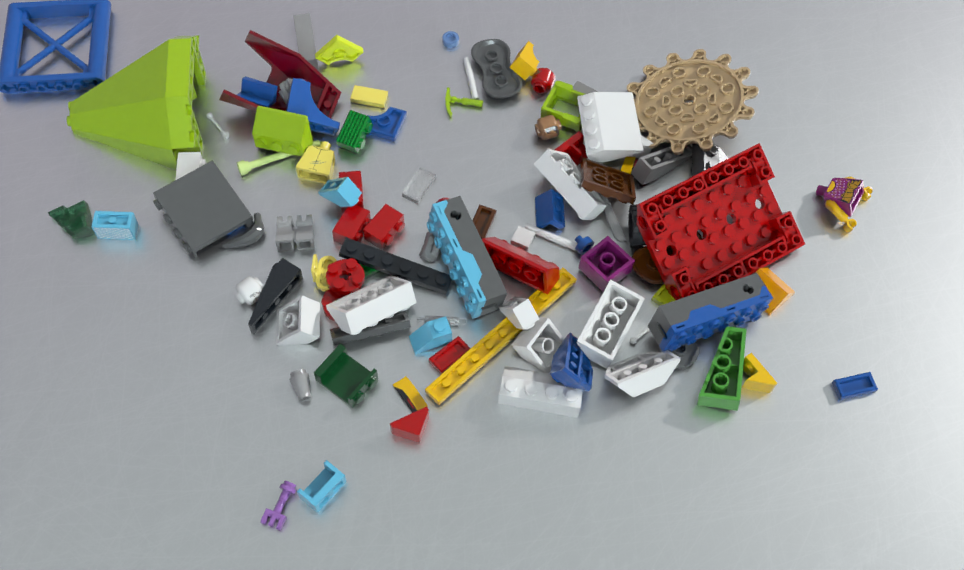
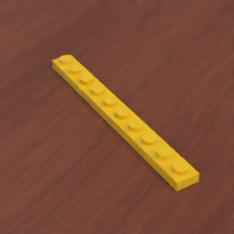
(492, 343)

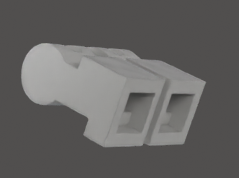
(287, 236)

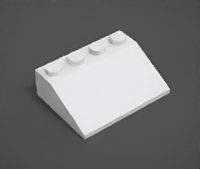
(609, 125)

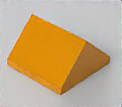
(779, 289)

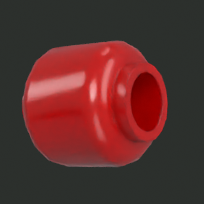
(543, 80)

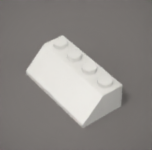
(372, 304)
(609, 323)
(538, 392)

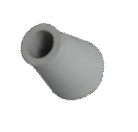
(300, 383)

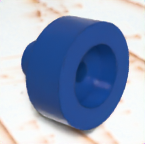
(584, 244)

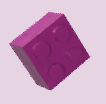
(606, 263)

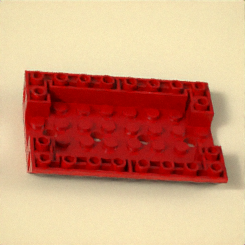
(726, 249)

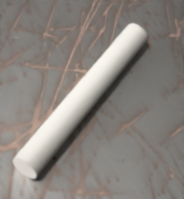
(470, 77)
(552, 237)

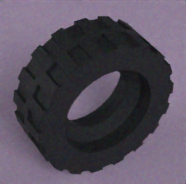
(635, 236)

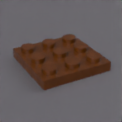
(607, 181)

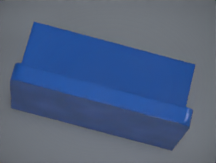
(258, 92)
(550, 209)

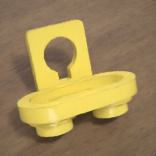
(319, 271)

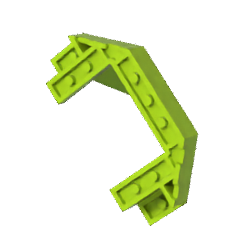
(146, 105)

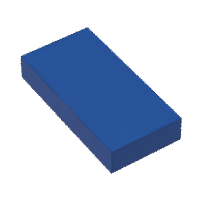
(854, 385)

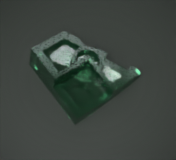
(74, 219)

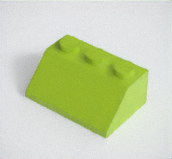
(281, 131)

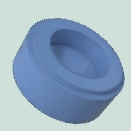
(450, 39)

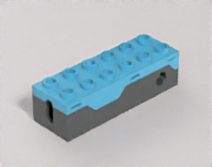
(466, 257)

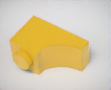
(525, 62)

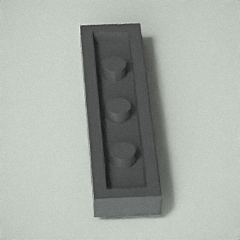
(396, 323)

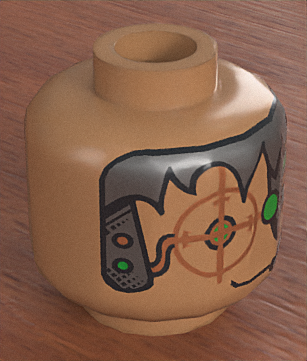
(548, 127)

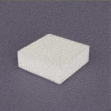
(523, 238)

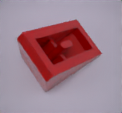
(412, 425)

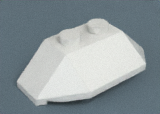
(642, 372)

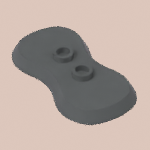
(494, 60)

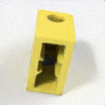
(317, 163)

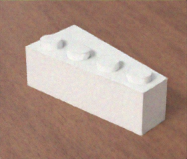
(566, 178)

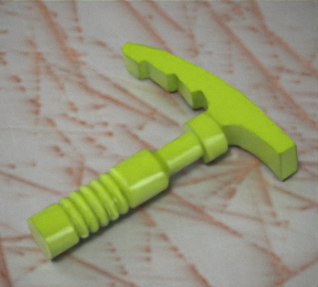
(465, 101)

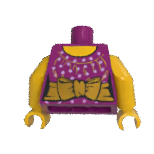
(843, 197)

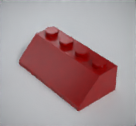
(522, 265)

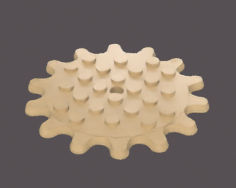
(715, 94)

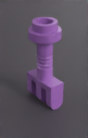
(287, 488)

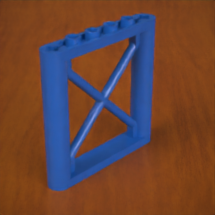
(18, 16)

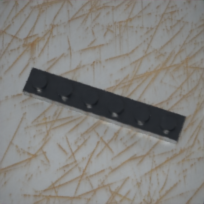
(395, 266)

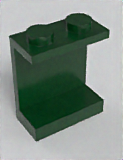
(345, 376)

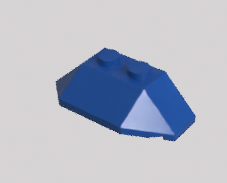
(572, 365)

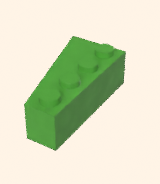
(724, 378)

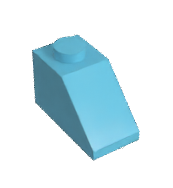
(341, 192)
(431, 335)

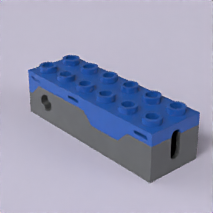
(709, 312)

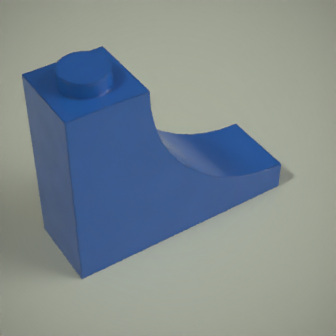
(301, 102)

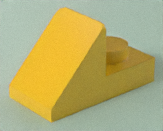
(760, 377)

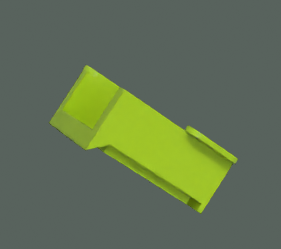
(563, 92)

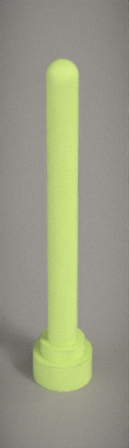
(245, 167)

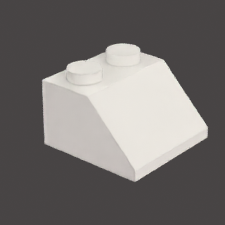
(298, 322)
(539, 344)

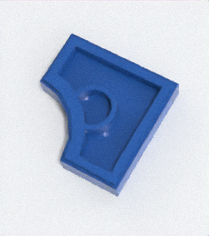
(388, 124)

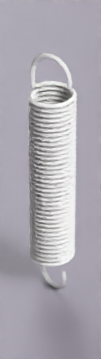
(451, 320)

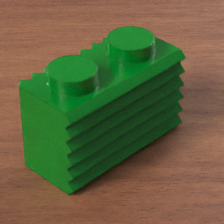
(354, 131)

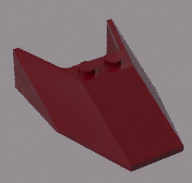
(284, 65)

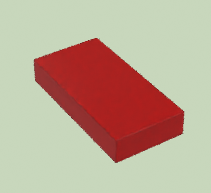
(449, 355)

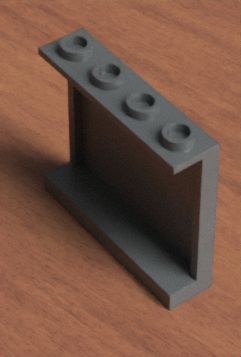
(202, 207)

